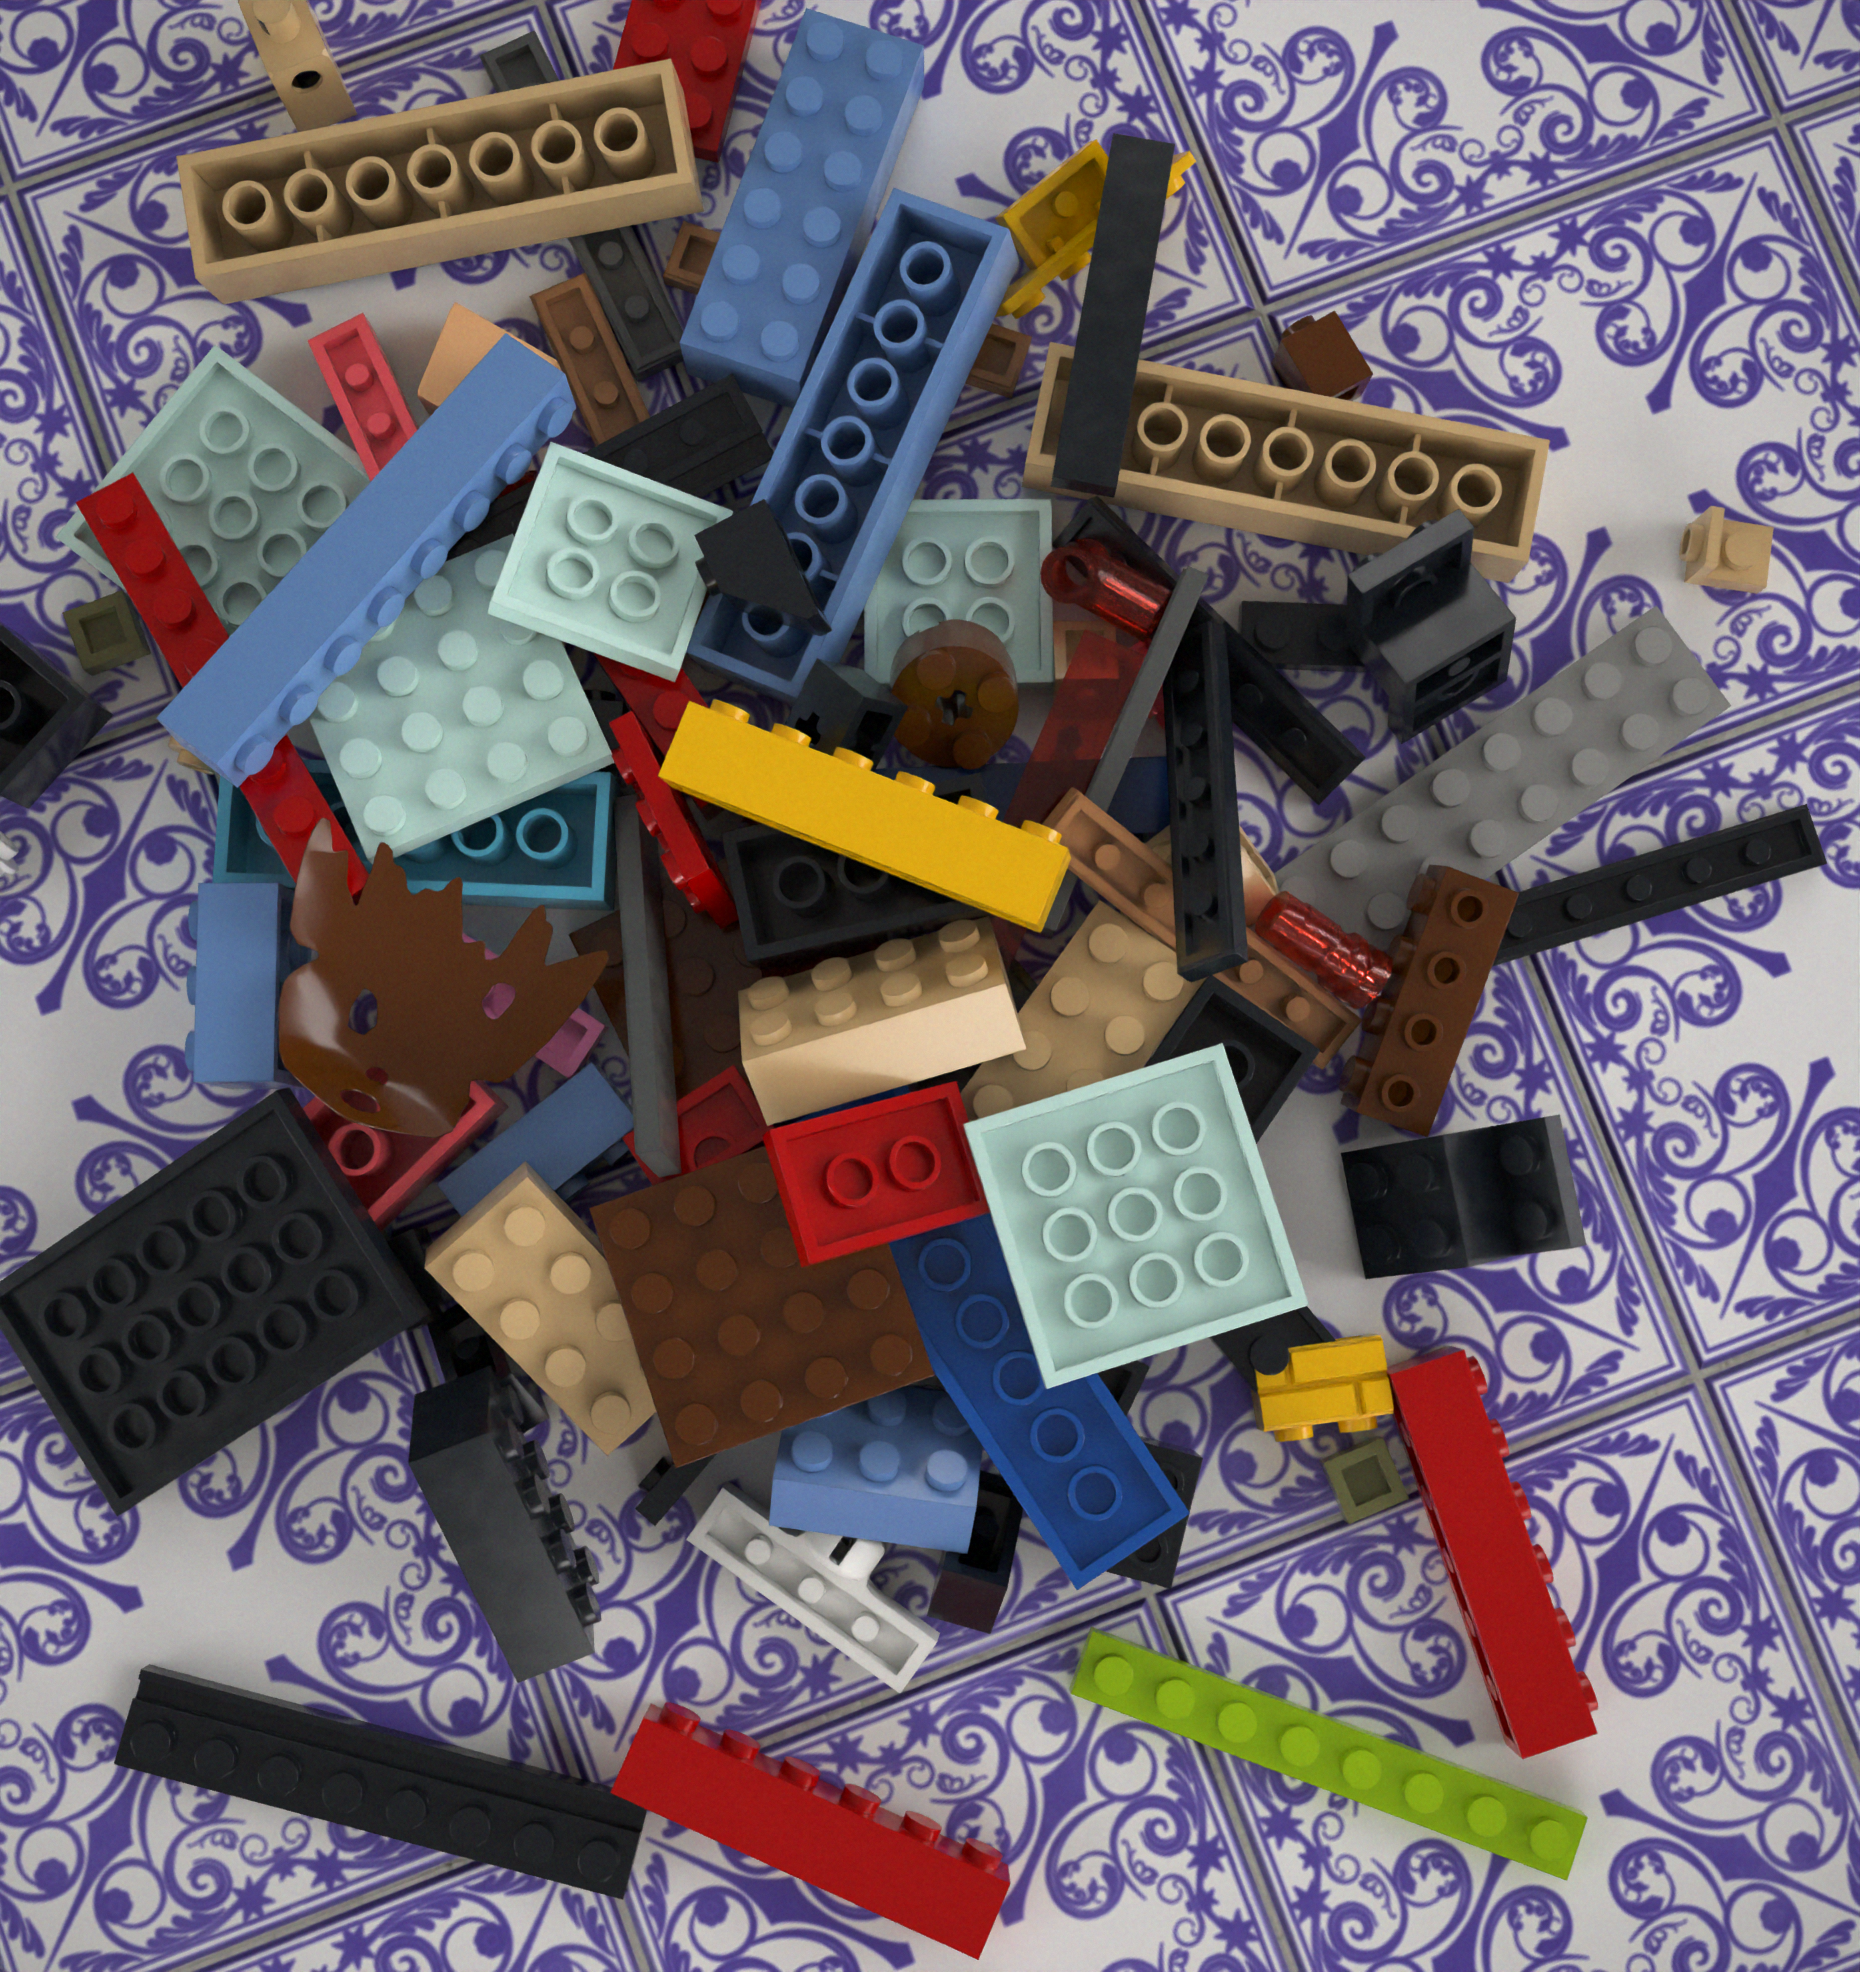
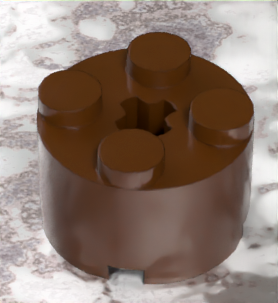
(963, 727)

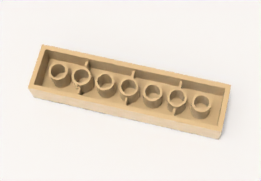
(440, 183)
(1304, 464)

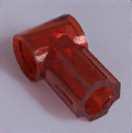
(1111, 589)

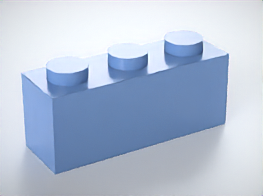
(557, 1138)

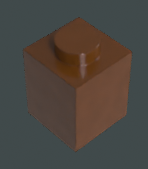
(1321, 359)

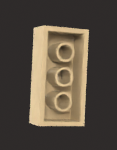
(1088, 1017)
(877, 1020)
(549, 1301)

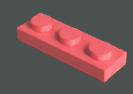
(364, 391)

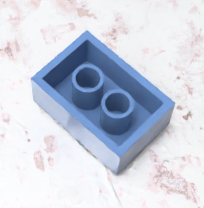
(238, 983)
(882, 1472)

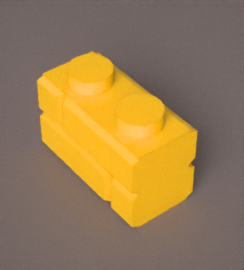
(1325, 1384)

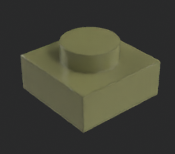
(106, 633)
(1364, 1479)

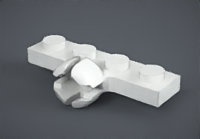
(819, 1583)

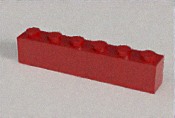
(1489, 1553)
(814, 1829)

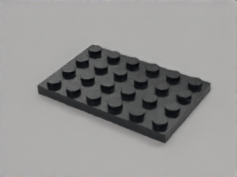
(205, 1301)

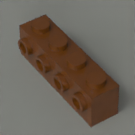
(1428, 999)

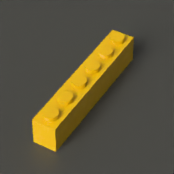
(866, 815)

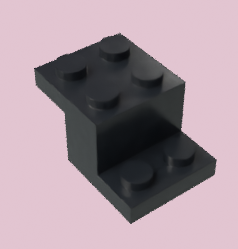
(1428, 625)
(1463, 1198)

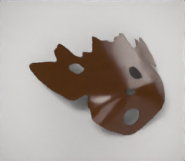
(426, 989)

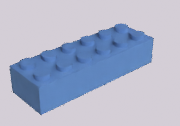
(804, 207)

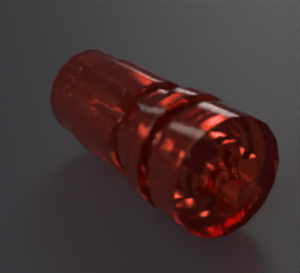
(1319, 945)

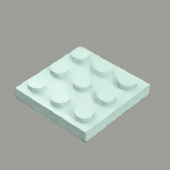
(607, 562)
(970, 565)

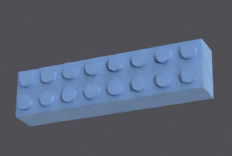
(866, 430)

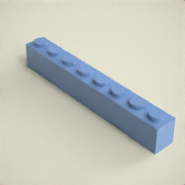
(370, 562)

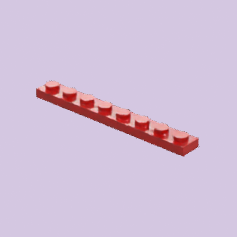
(188, 636)

